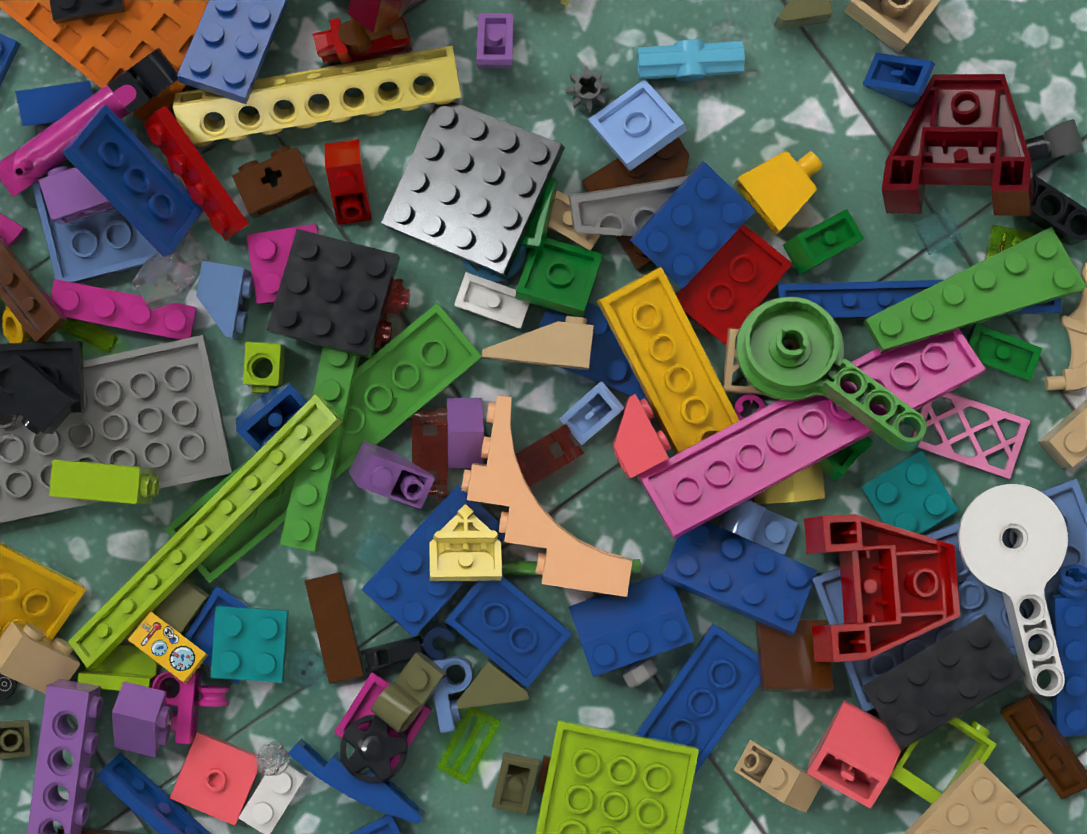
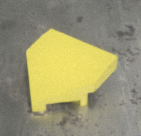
(465, 550)

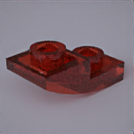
(398, 300)

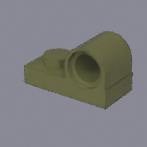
(409, 693)

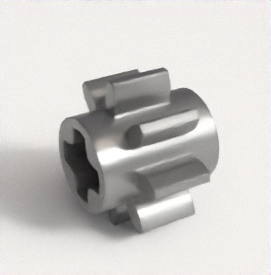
(586, 79)

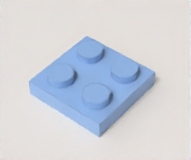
(637, 125)

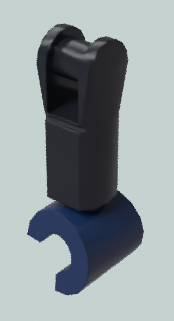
(402, 651)

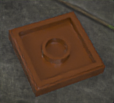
(789, 661)

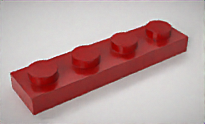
(195, 173)

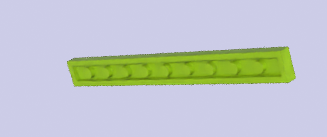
(205, 531)

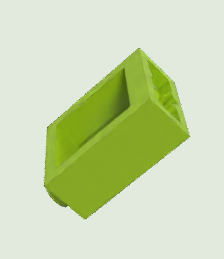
(103, 482)
(981, 751)

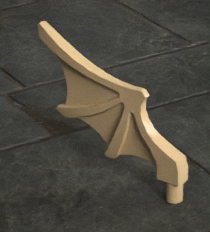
(1076, 326)

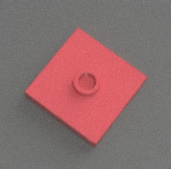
(216, 778)

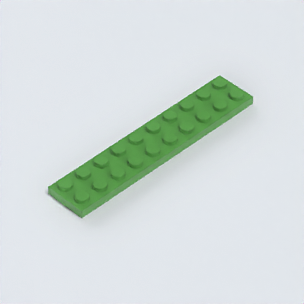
(383, 397)

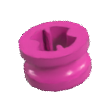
(751, 398)
(213, 695)

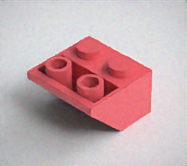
(636, 441)
(855, 755)

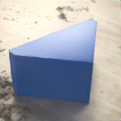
(899, 77)

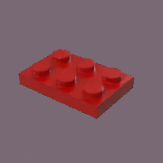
(732, 283)

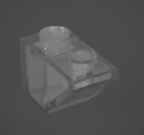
(171, 277)

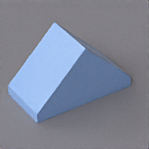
(592, 413)

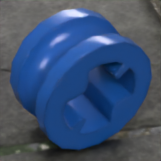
(1066, 583)

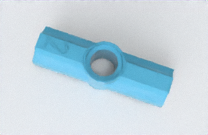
(690, 60)

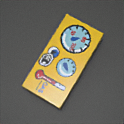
(168, 647)

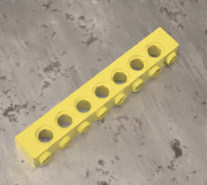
(332, 81)

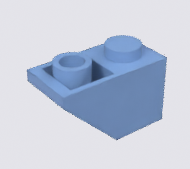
(223, 295)

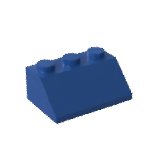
(632, 627)

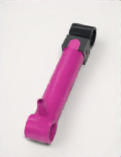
(121, 95)

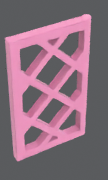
(978, 461)

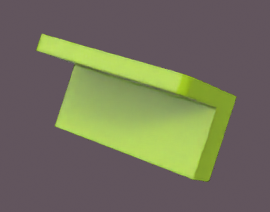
(122, 664)

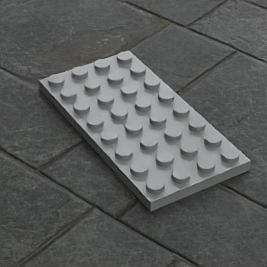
(139, 411)

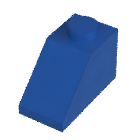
(269, 415)

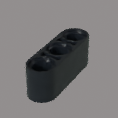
(1064, 211)

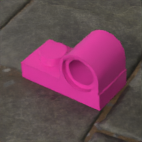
(185, 720)

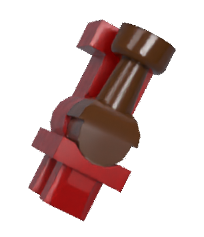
(353, 42)

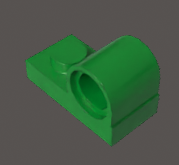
(823, 242)

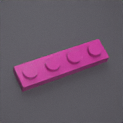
(122, 310)

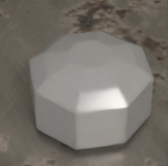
(639, 672)

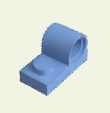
(759, 526)
(446, 708)

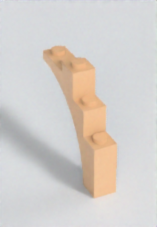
(567, 559)

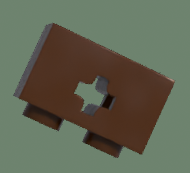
(293, 181)

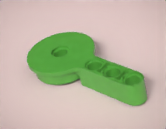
(816, 367)

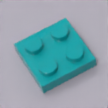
(909, 495)
(249, 643)

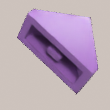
(464, 432)

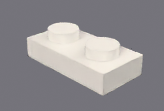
(491, 301)
(272, 799)

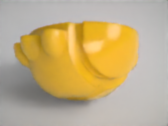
(13, 328)

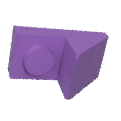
(495, 41)

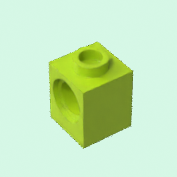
(253, 355)

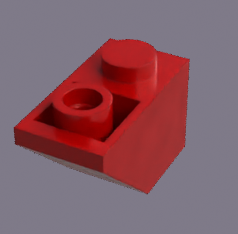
(347, 181)

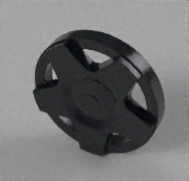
(373, 750)

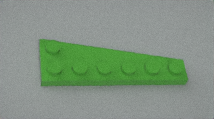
(1002, 284)

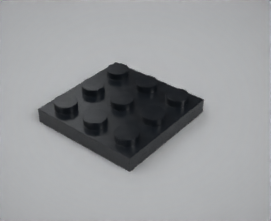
(333, 293)

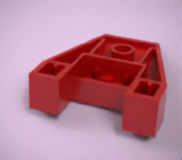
(890, 584)

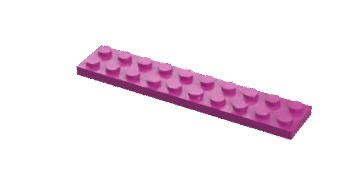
(797, 434)

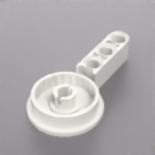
(1021, 570)

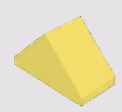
(800, 487)

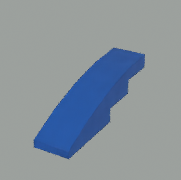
(381, 796)

